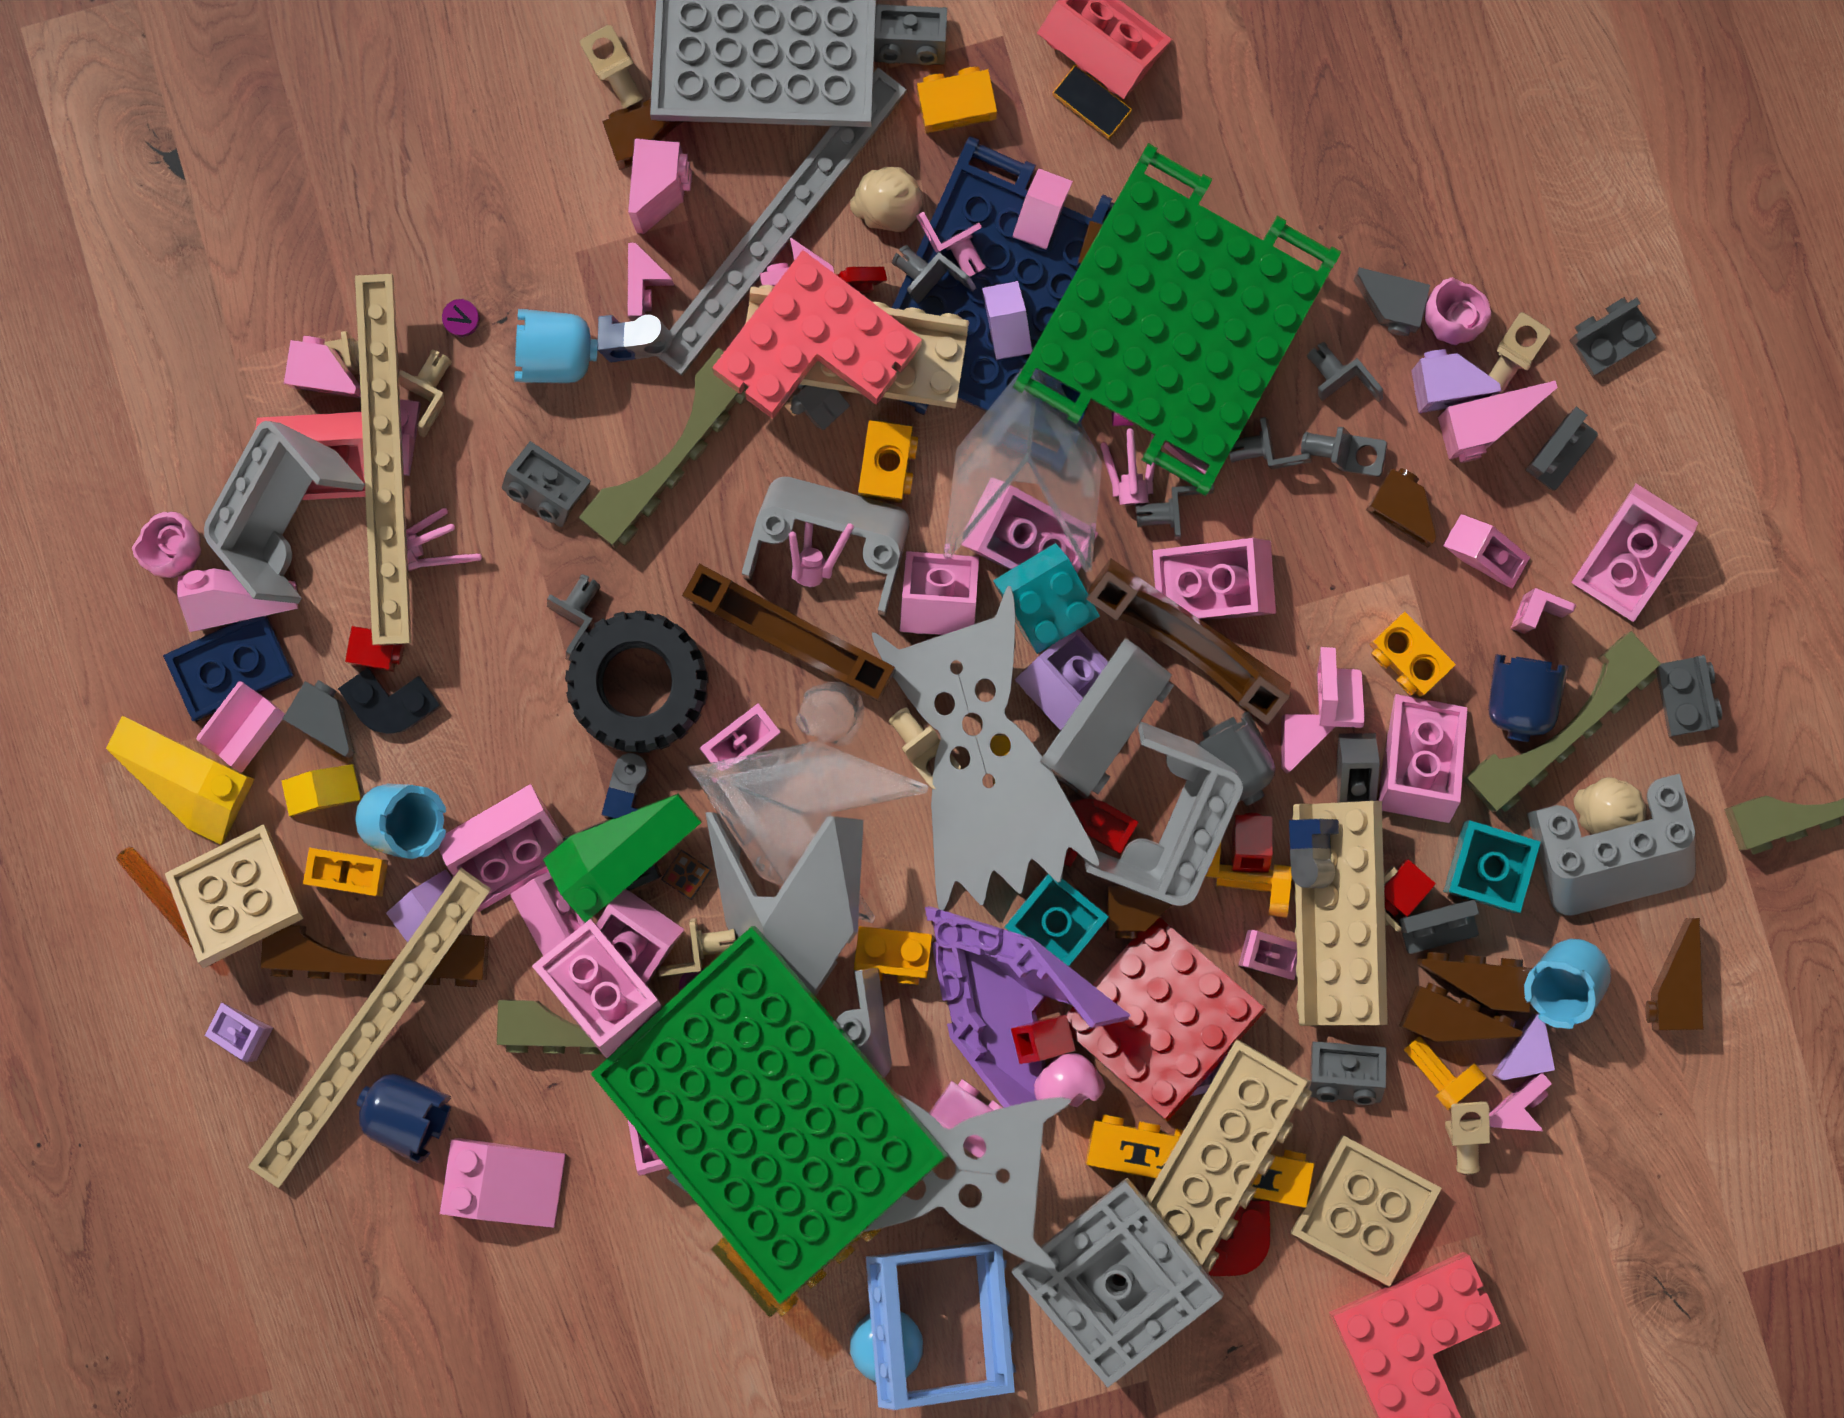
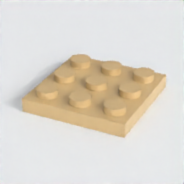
(233, 896)
(1366, 1210)

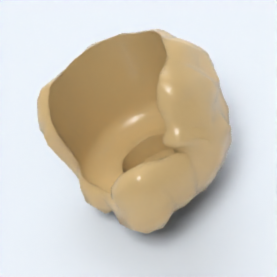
(887, 199)
(1609, 805)

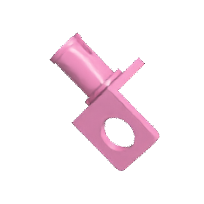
(960, 245)

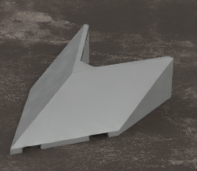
(813, 909)

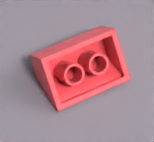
(1105, 40)
(337, 431)

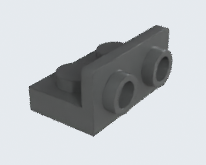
(910, 34)
(1612, 337)
(1562, 450)
(544, 484)
(1688, 695)
(1439, 926)
(1347, 1072)

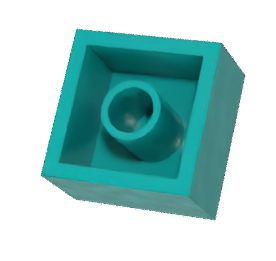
(1047, 598)
(1491, 866)
(1058, 919)

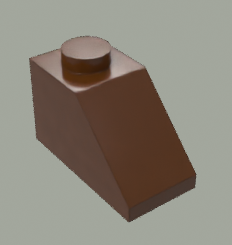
(1404, 506)
(1132, 911)

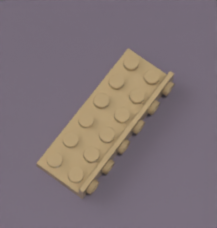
(931, 374)
(1344, 923)
(1226, 1149)

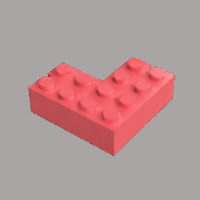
(810, 320)
(1400, 1329)

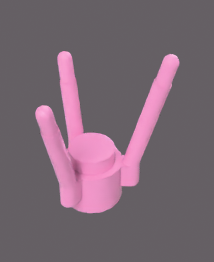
(1133, 487)
(414, 546)
(810, 565)

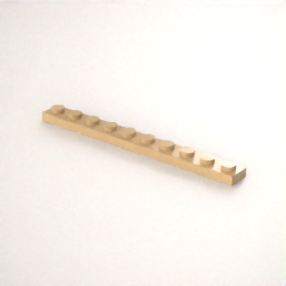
(383, 459)
(369, 1027)

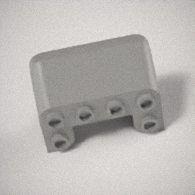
(1619, 862)

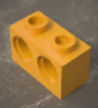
(1418, 647)
(345, 872)

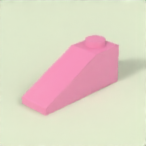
(218, 599)

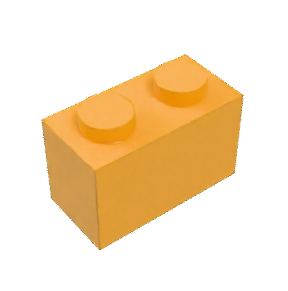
(956, 99)

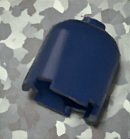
(1525, 696)
(403, 1115)

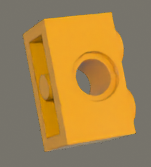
(881, 440)

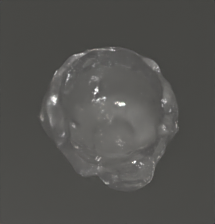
(831, 713)

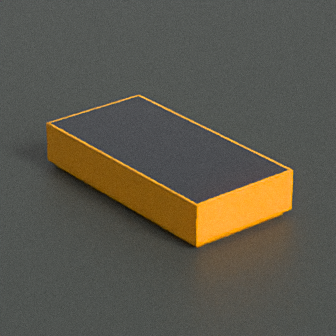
(1092, 102)

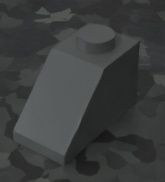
(1393, 300)
(321, 716)
(1357, 767)

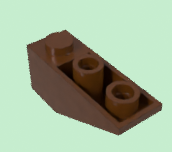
(1487, 984)
(1443, 1020)

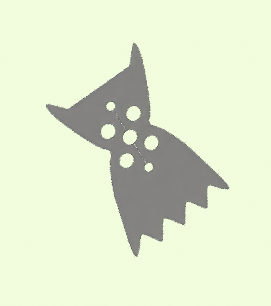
(1026, 808)
(1006, 1208)

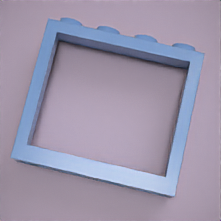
(888, 1330)

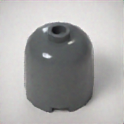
(1244, 751)

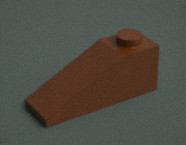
(1678, 989)

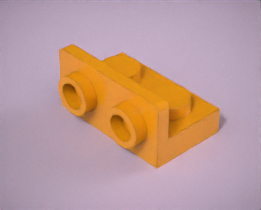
(893, 953)

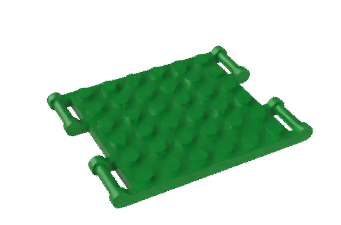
(1176, 319)

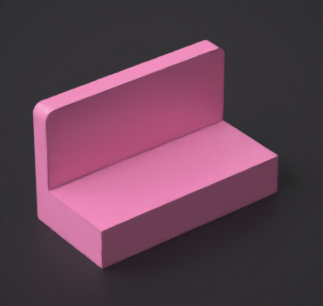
(1532, 606)
(1339, 693)
(240, 726)
(546, 912)

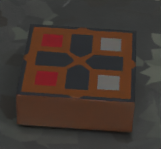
(686, 874)

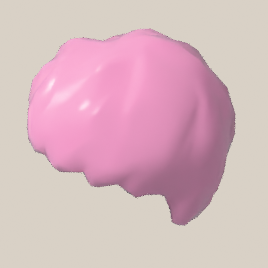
(1457, 311)
(167, 545)
(1070, 1078)

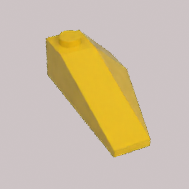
(188, 783)

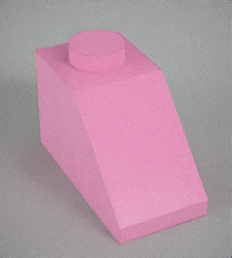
(319, 369)
(1486, 550)

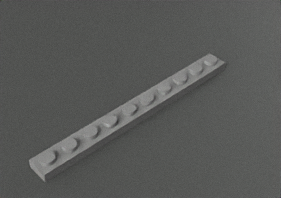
(775, 228)

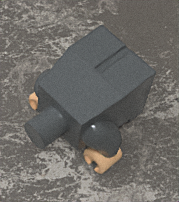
(818, 404)

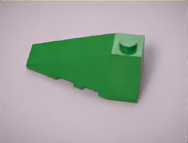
(606, 859)

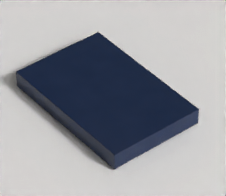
(215, 663)

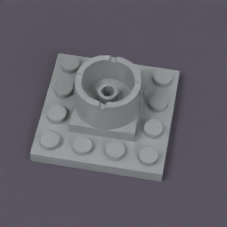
(1113, 1318)

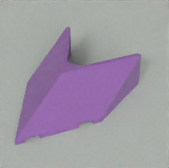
(998, 984)

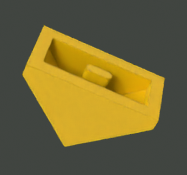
(321, 789)

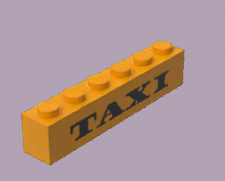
(1146, 1150)

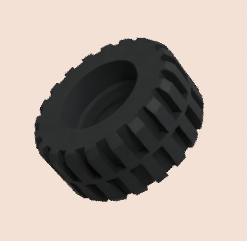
(601, 646)

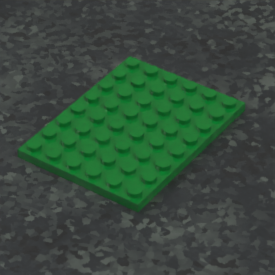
(768, 1114)

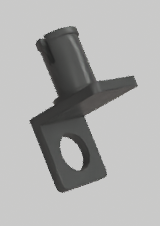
(928, 274)
(1339, 375)
(1261, 446)
(1344, 451)
(1166, 512)
(575, 606)

